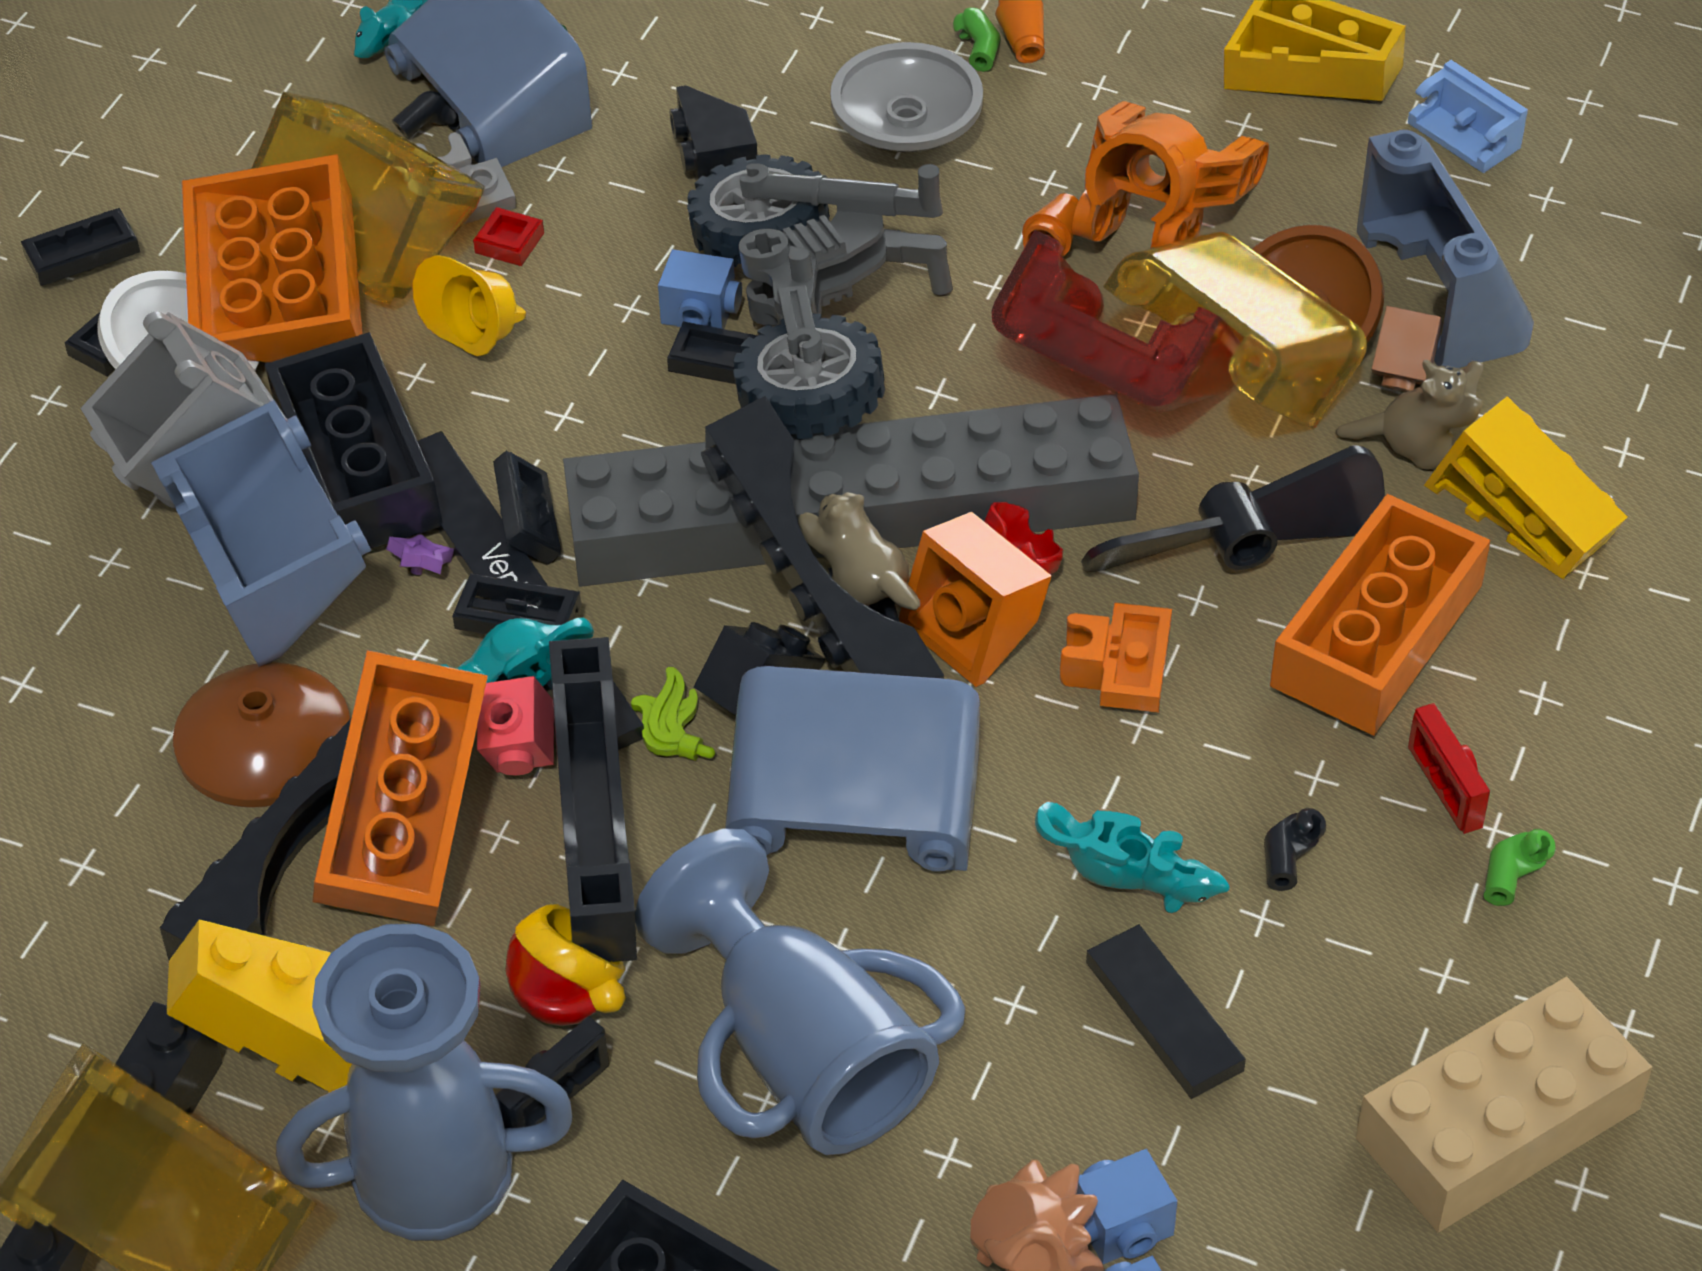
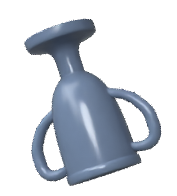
(800, 1008)
(417, 1098)

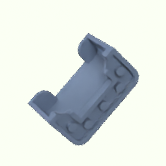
(501, 69)
(1422, 212)
(263, 527)
(856, 759)

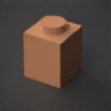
(1402, 346)

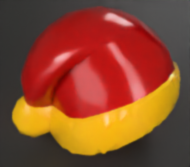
(556, 977)

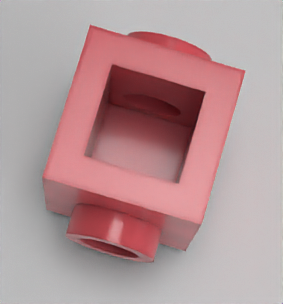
(516, 726)

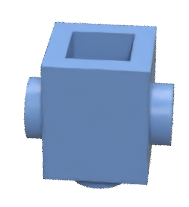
(698, 290)
(1132, 1206)

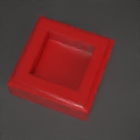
(508, 236)

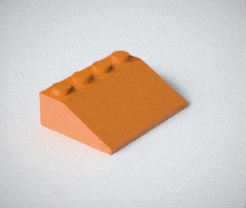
(272, 258)

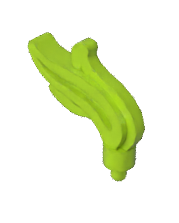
(666, 718)

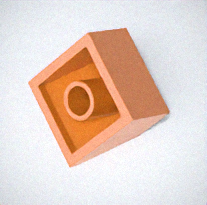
(973, 595)

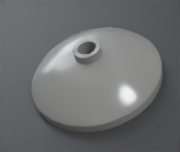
(906, 96)

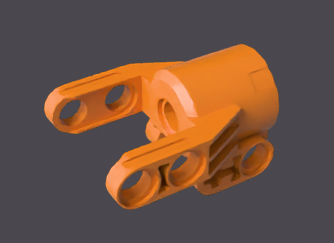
(1192, 180)

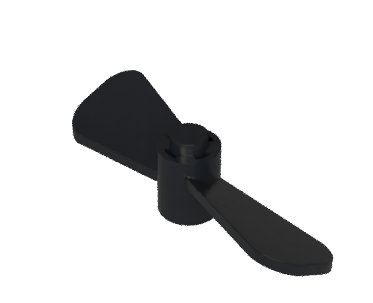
(1313, 502)

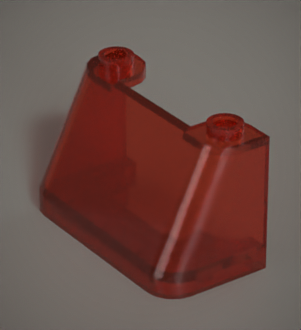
(1057, 318)

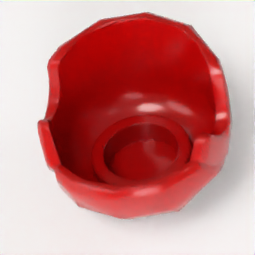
(1013, 524)

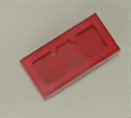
(1449, 768)

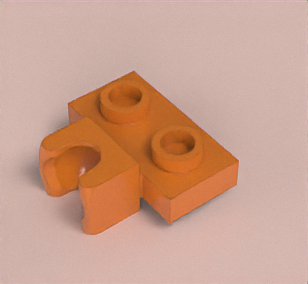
(1119, 657)

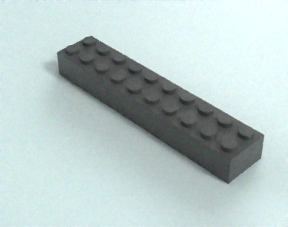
(668, 517)

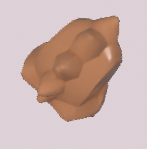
(1036, 1223)

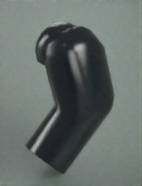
(426, 108)
(1289, 842)

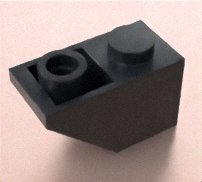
(711, 131)
(747, 648)

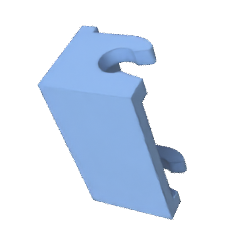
(1469, 117)

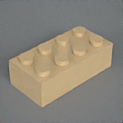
(1502, 1103)

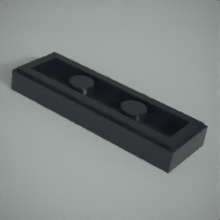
(1165, 1011)

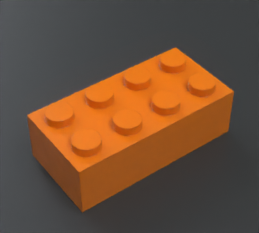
(1379, 614)
(399, 788)

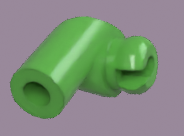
(986, 37)
(1513, 860)

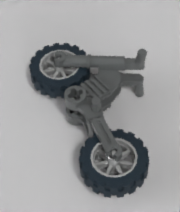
(779, 228)

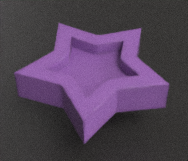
(420, 553)

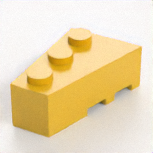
(1314, 50)
(1529, 488)
(255, 997)

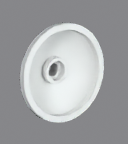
(131, 301)

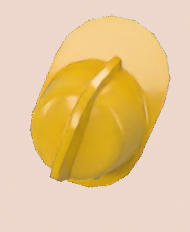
(465, 304)

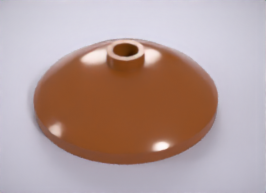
(1332, 268)
(255, 731)

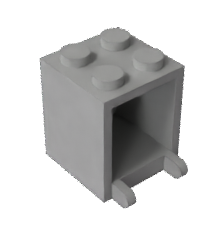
(168, 395)

